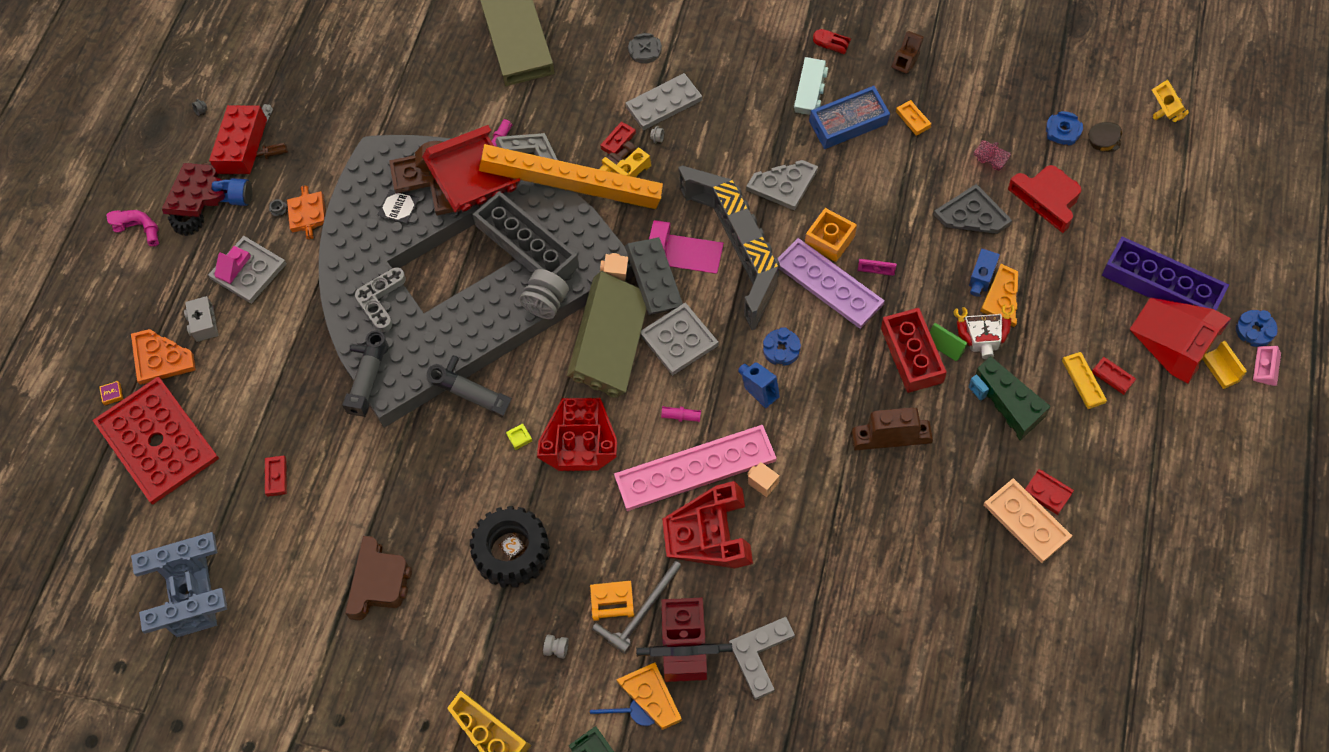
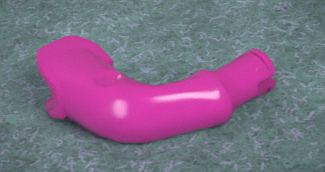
(125, 219)

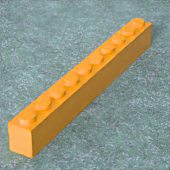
(570, 176)

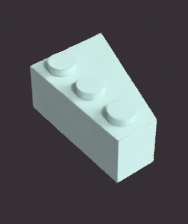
(810, 85)

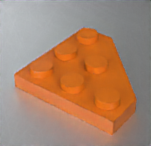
(159, 357)

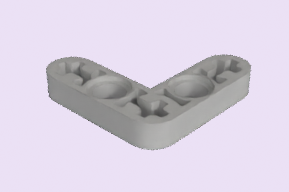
(372, 299)

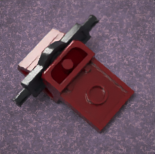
(683, 641)

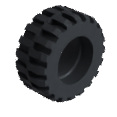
(507, 522)

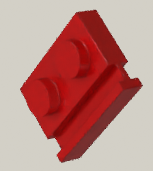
(1049, 491)

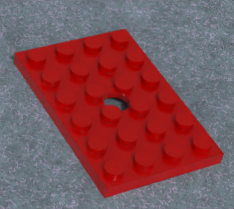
(161, 467)

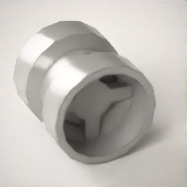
(558, 647)

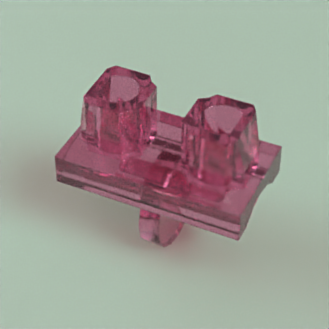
(992, 154)

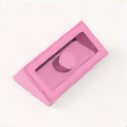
(1267, 365)

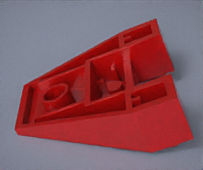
(701, 529)

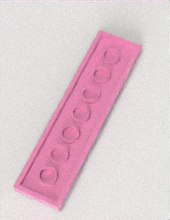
(694, 467)

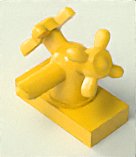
(1169, 101)

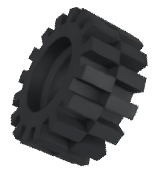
(188, 226)

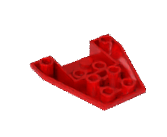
(1178, 334)
(578, 436)

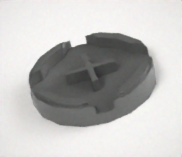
(645, 48)

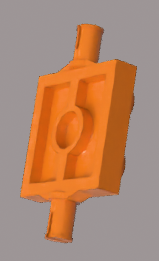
(306, 212)

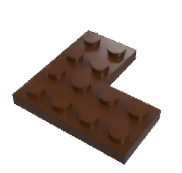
(409, 177)

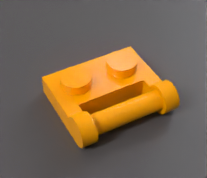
(612, 594)

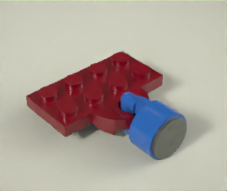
(199, 186)

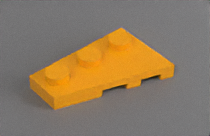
(1001, 293)
(651, 694)

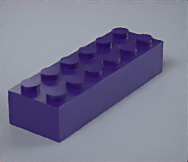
(1161, 276)

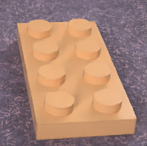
(1027, 520)

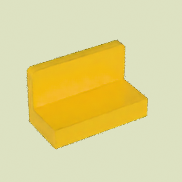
(1224, 365)

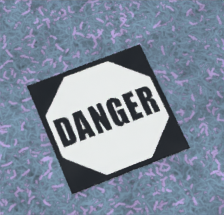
(398, 206)

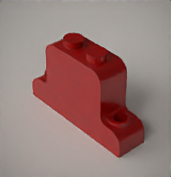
(1048, 194)

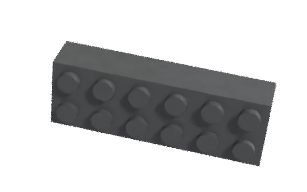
(524, 237)

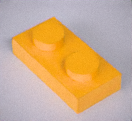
(913, 117)

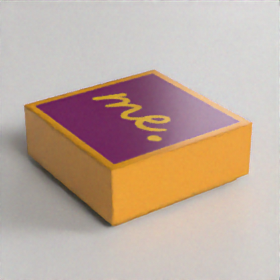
(111, 393)

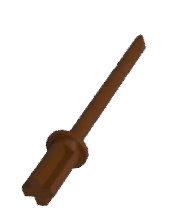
(269, 151)

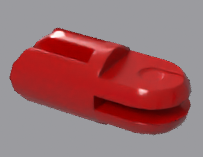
(831, 40)

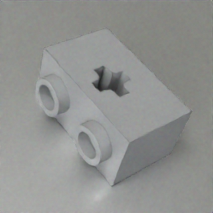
(201, 319)

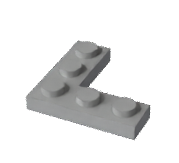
(528, 143)
(747, 649)

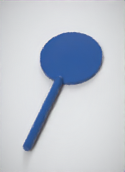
(635, 710)

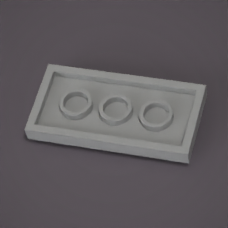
(663, 101)

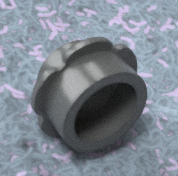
(199, 107)
(275, 204)

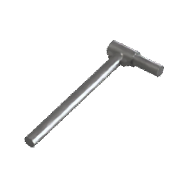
(622, 641)

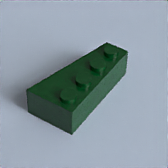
(1012, 398)

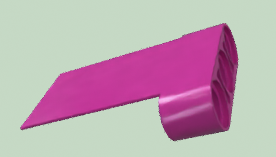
(686, 251)

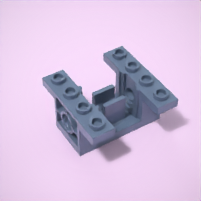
(184, 569)

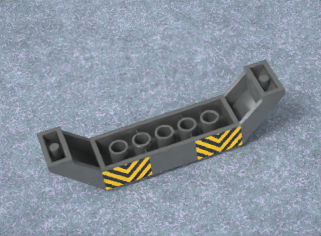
(742, 232)

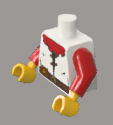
(984, 331)

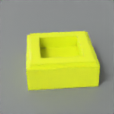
(519, 436)

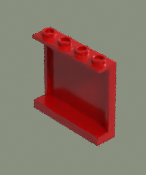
(457, 172)

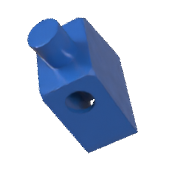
(983, 272)
(760, 383)

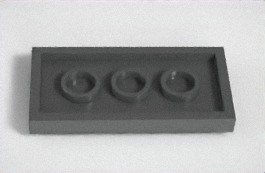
(653, 275)

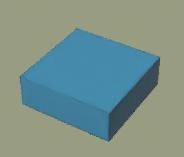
(978, 387)

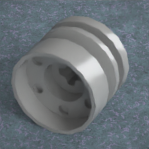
(544, 294)

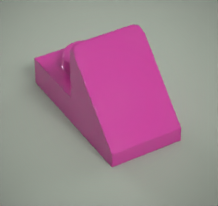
(231, 264)

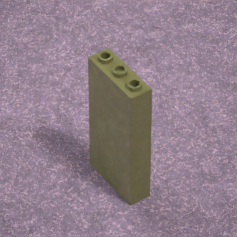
(517, 40)
(608, 335)

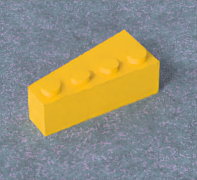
(484, 728)

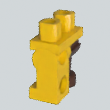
(631, 165)

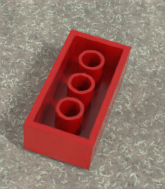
(238, 139)
(913, 350)

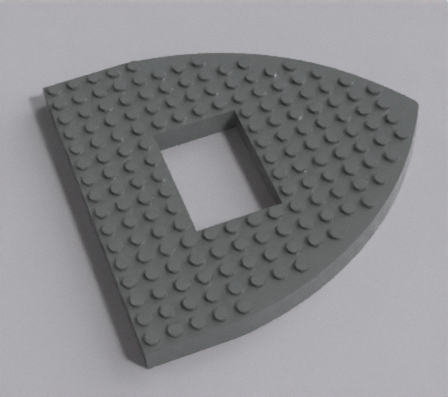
(474, 323)

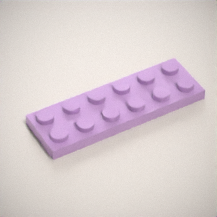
(829, 283)

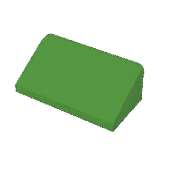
(947, 342)

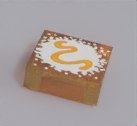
(512, 546)

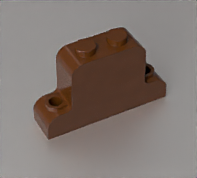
(892, 429)
(377, 580)

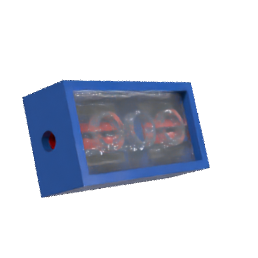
(849, 117)

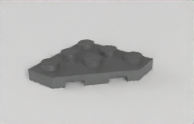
(973, 212)

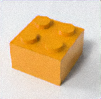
(830, 234)

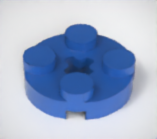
(1061, 136)
(1262, 319)
(781, 356)

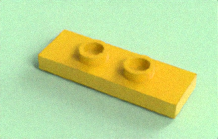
(1084, 380)

